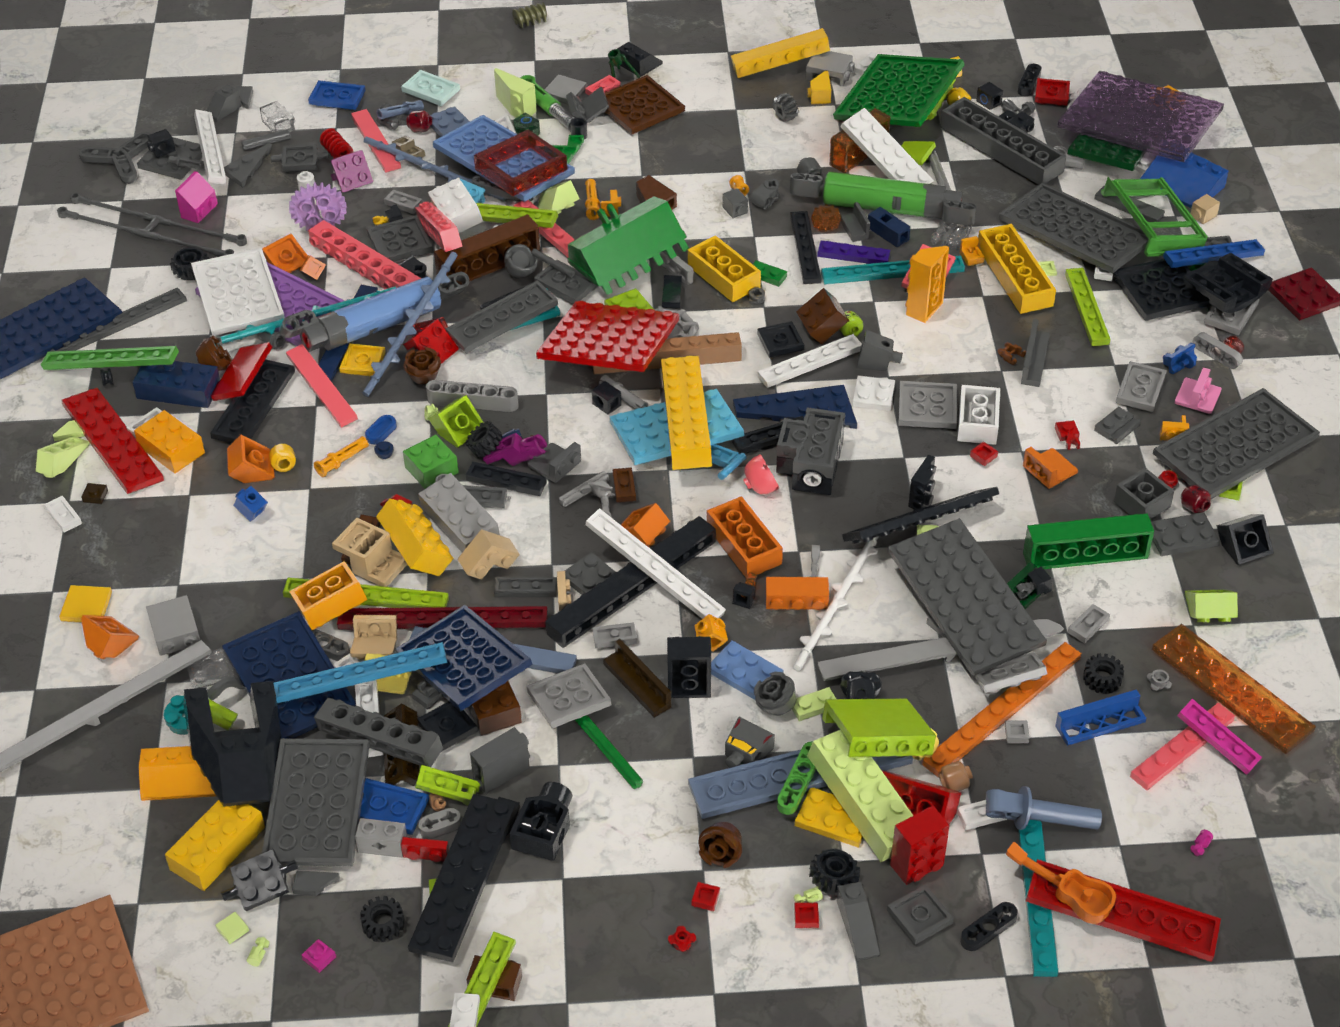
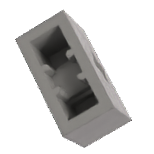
(380, 837)

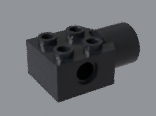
(543, 822)

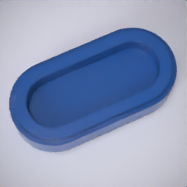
(380, 429)

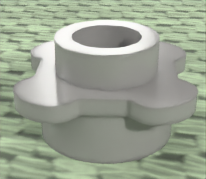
(1159, 680)

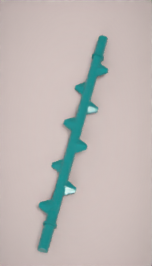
(318, 311)

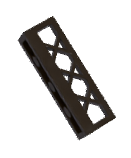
(638, 679)
(406, 770)

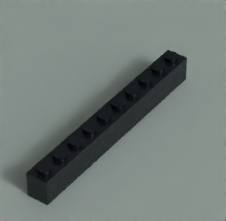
(627, 584)

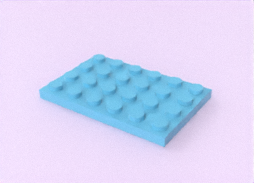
(646, 429)

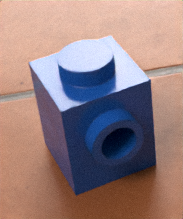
(250, 503)

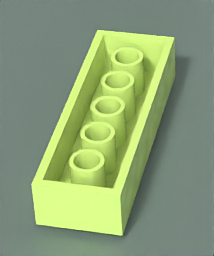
(860, 791)

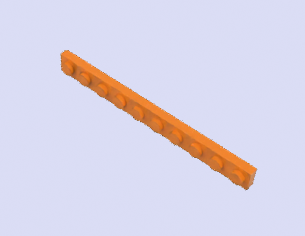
(1000, 710)

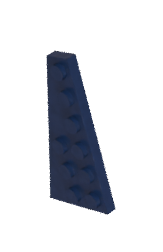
(795, 403)

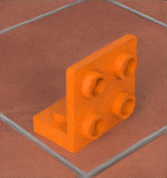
(1048, 466)

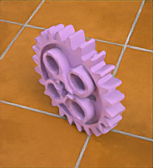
(328, 201)

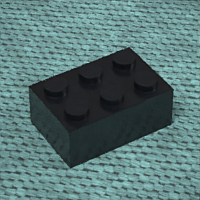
(689, 667)

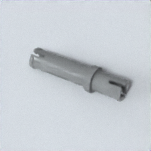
(626, 395)

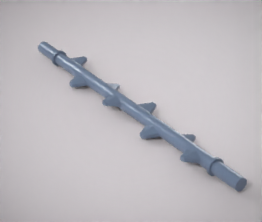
(400, 155)
(408, 330)

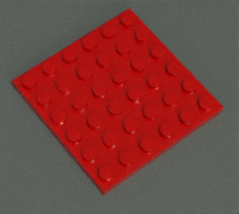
(608, 336)

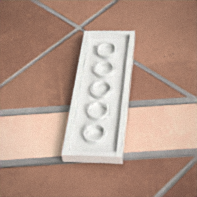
(883, 149)

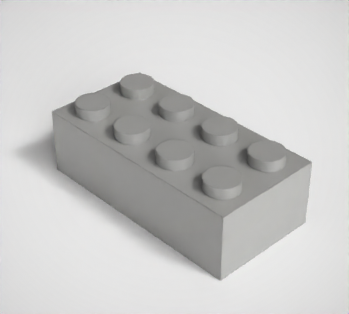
(456, 511)

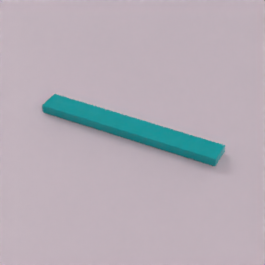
(875, 271)

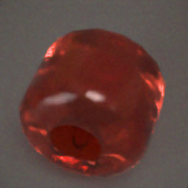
(1235, 343)

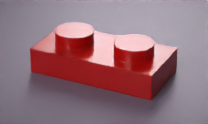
(424, 849)

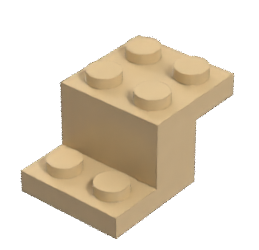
(370, 552)

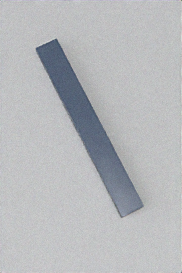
(541, 658)

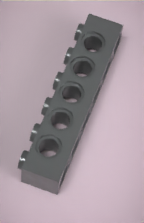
(383, 733)

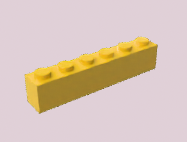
(780, 53)

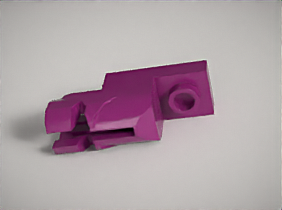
(517, 450)

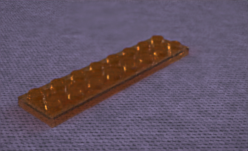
(1234, 688)

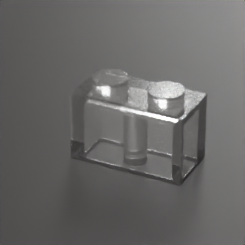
(277, 117)

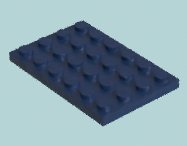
(282, 653)
(475, 656)

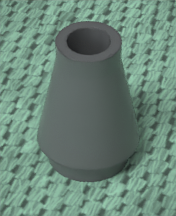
(275, 339)

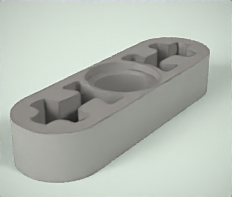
(1206, 344)

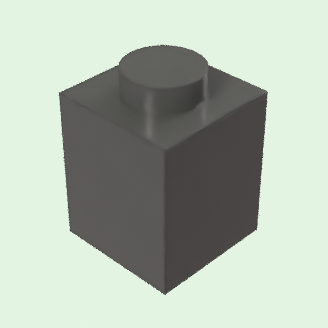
(735, 203)

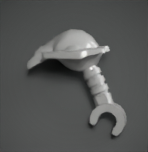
(602, 490)

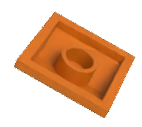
(285, 254)

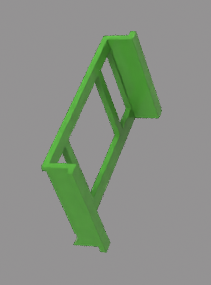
(1147, 187)

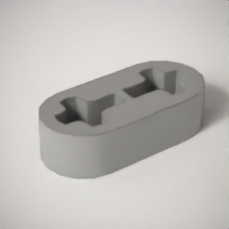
(439, 823)

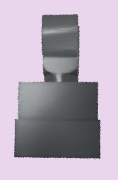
(1038, 581)

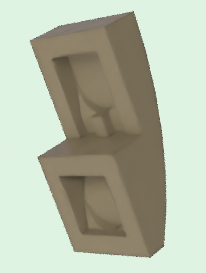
(408, 146)

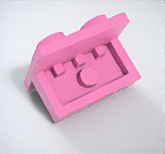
(1199, 394)

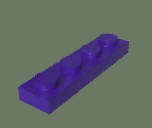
(852, 253)

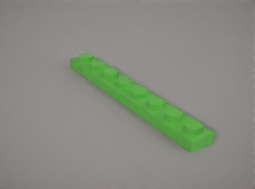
(110, 358)

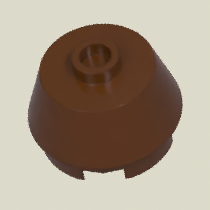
(213, 354)
(422, 365)
(720, 844)

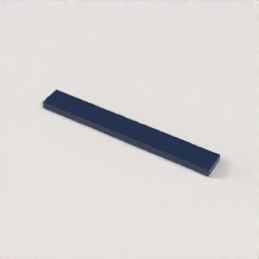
(333, 358)

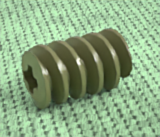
(531, 13)

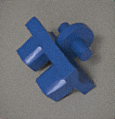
(1181, 358)

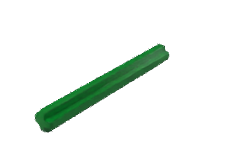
(610, 751)

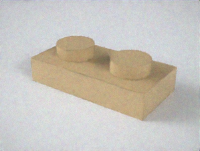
(563, 587)

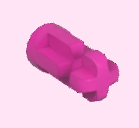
(1201, 842)

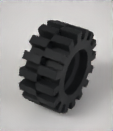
(484, 439)
(1103, 664)
(382, 930)

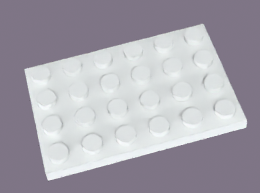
(237, 291)

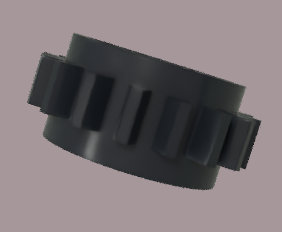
(182, 261)
(833, 869)

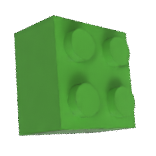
(429, 460)

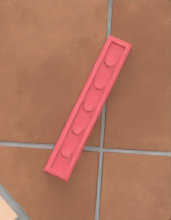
(369, 128)
(321, 385)

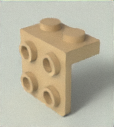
(374, 635)

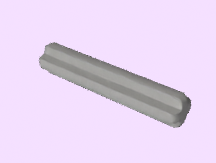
(575, 494)

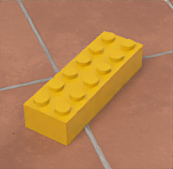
(1016, 268)

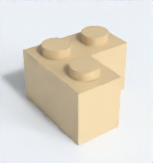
(485, 551)

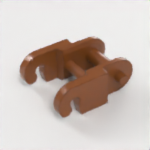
(1014, 349)

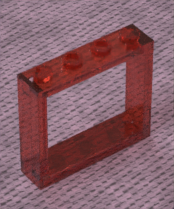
(487, 159)

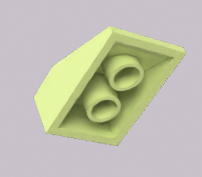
(515, 93)

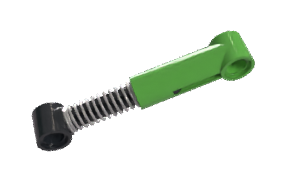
(551, 106)

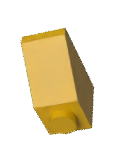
(820, 89)

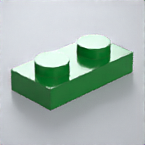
(770, 273)

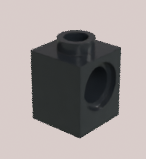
(161, 143)
(606, 397)

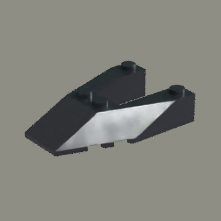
(241, 760)

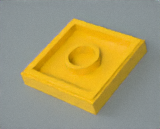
(359, 359)
(85, 601)

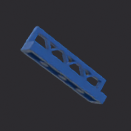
(1096, 714)

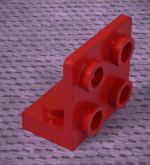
(433, 337)

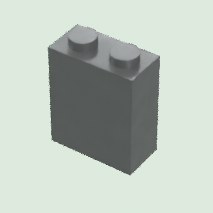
(500, 760)

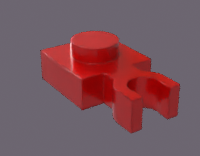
(1068, 432)

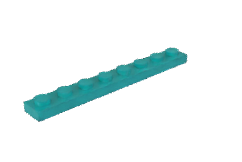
(1038, 918)

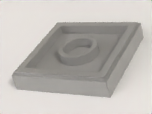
(563, 85)

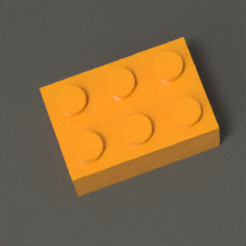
(169, 441)
(328, 595)

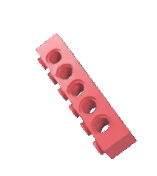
(438, 226)

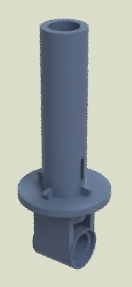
(1022, 807)

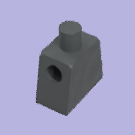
(877, 352)

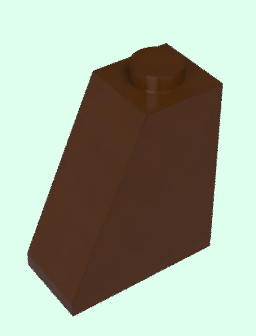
(649, 187)

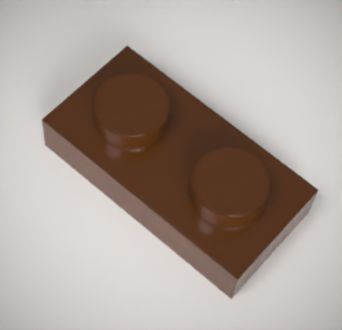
(624, 484)

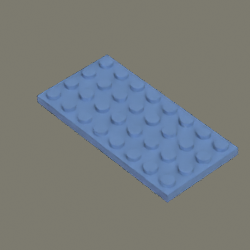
(484, 133)

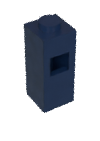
(889, 227)

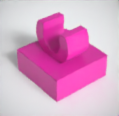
(318, 955)

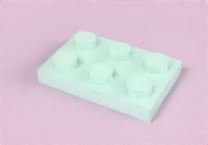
(430, 87)

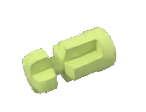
(810, 896)
(257, 953)

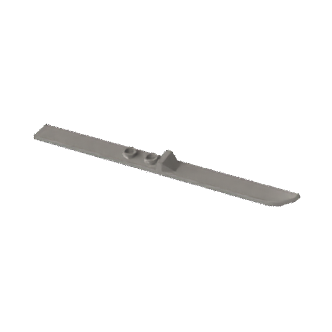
(906, 654)
(90, 712)

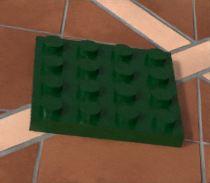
(1105, 152)

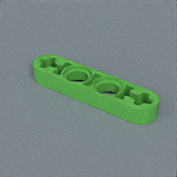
(796, 776)

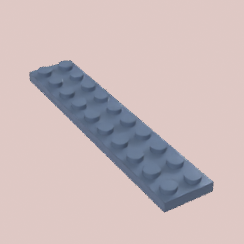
(759, 782)

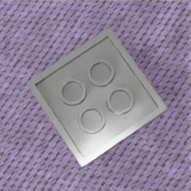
(927, 404)
(568, 695)

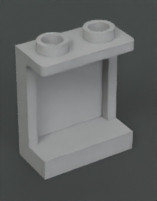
(836, 64)
(173, 625)

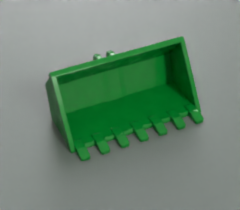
(626, 243)

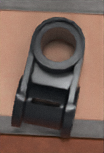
(414, 266)

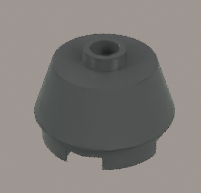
(775, 694)

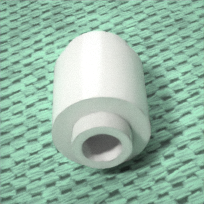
(305, 178)

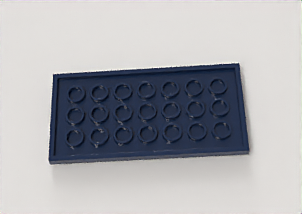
(51, 322)

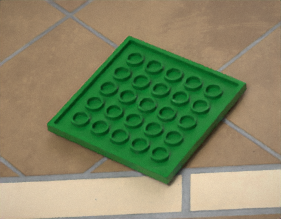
(901, 87)

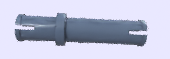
(405, 108)

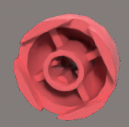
(759, 476)

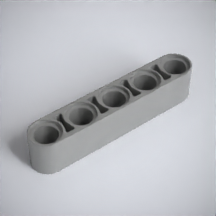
(480, 395)

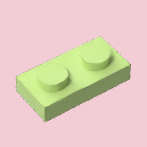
(812, 704)

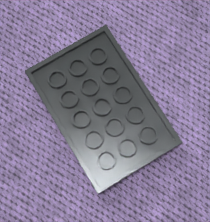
(317, 801)

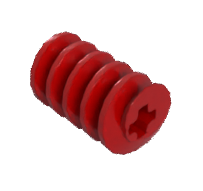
(335, 143)

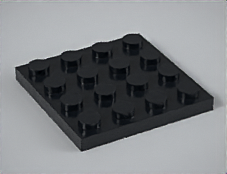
(1159, 289)

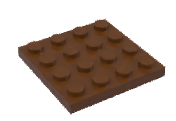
(641, 104)

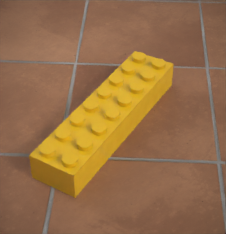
(686, 413)

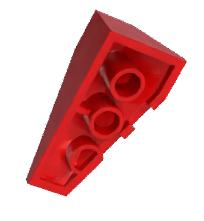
(921, 795)

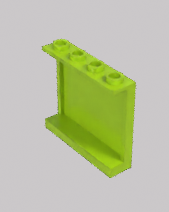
(880, 727)

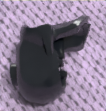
(860, 685)

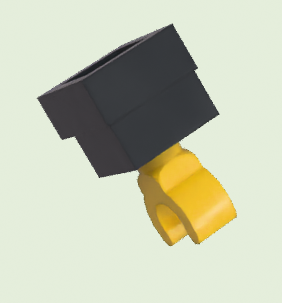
(391, 215)

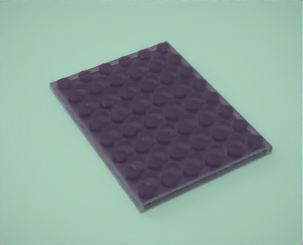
(1141, 116)

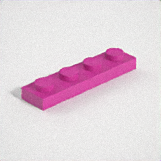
(1219, 736)

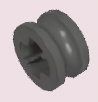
(756, 296)

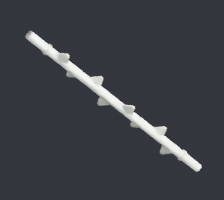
(838, 601)

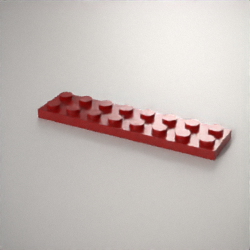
(112, 440)
(1140, 916)

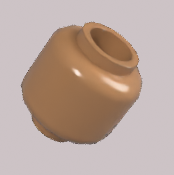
(955, 776)

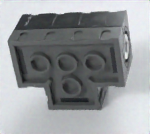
(811, 450)

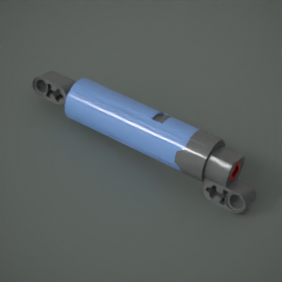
(368, 315)

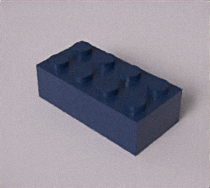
(177, 383)

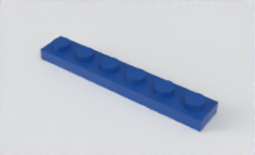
(1208, 253)

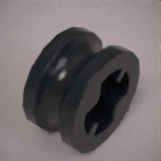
(106, 377)

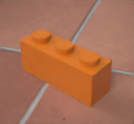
(797, 593)

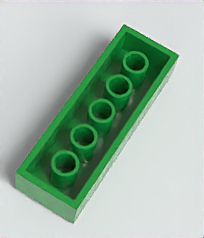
(1088, 541)

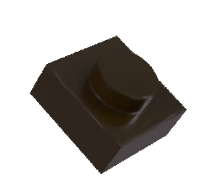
(94, 493)

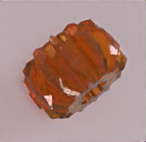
(826, 217)

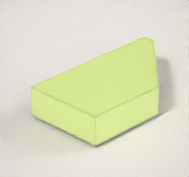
(68, 430)

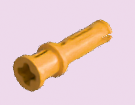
(592, 203)
(334, 460)

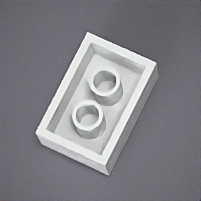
(456, 204)
(978, 414)

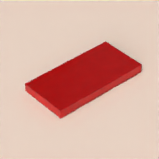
(241, 371)

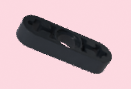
(1031, 83)
(985, 935)

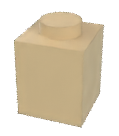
(1205, 209)

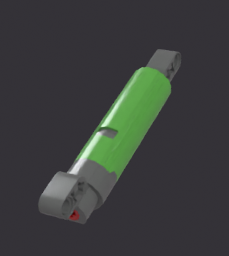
(889, 194)

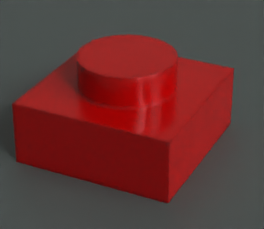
(984, 453)
(705, 896)
(806, 915)

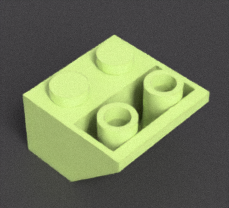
(558, 197)

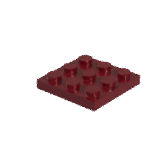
(1305, 293)

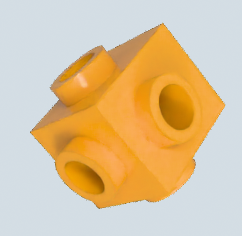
(714, 628)

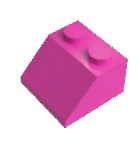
(195, 198)

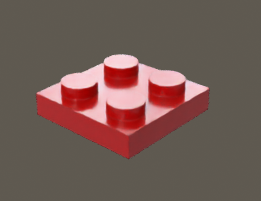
(1052, 91)

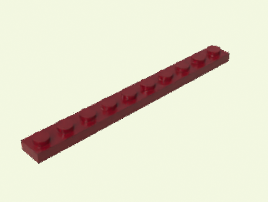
(427, 616)

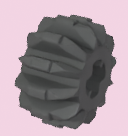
(785, 107)

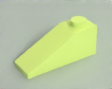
(59, 456)

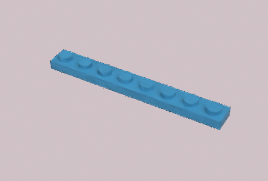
(360, 672)

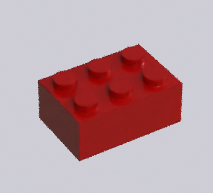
(919, 845)

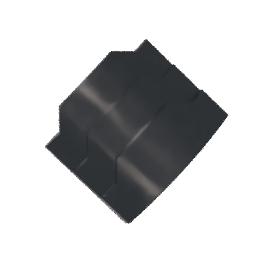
(1229, 283)

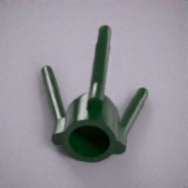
(616, 60)

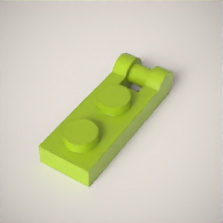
(446, 784)

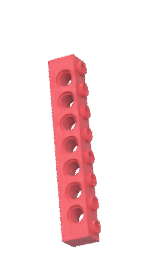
(359, 256)

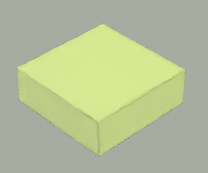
(232, 928)

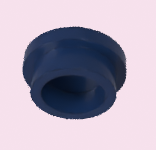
(384, 449)

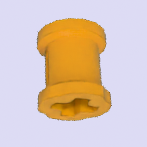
(739, 183)

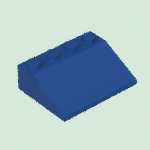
(1189, 178)

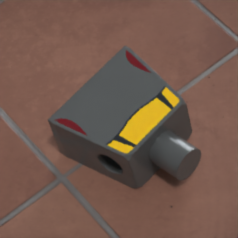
(747, 743)

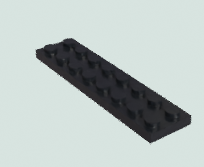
(920, 516)
(462, 878)

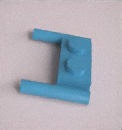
(727, 459)

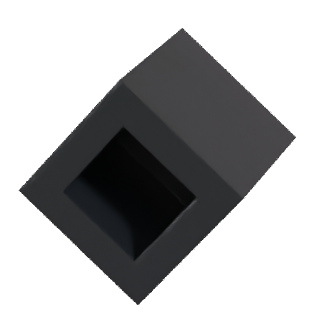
(989, 95)

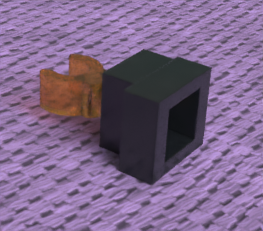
(745, 592)

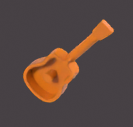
(1087, 896)

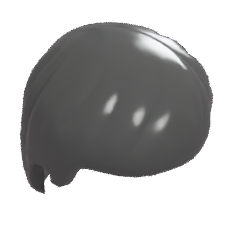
(519, 261)

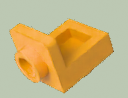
(615, 201)
(970, 251)
(1172, 429)

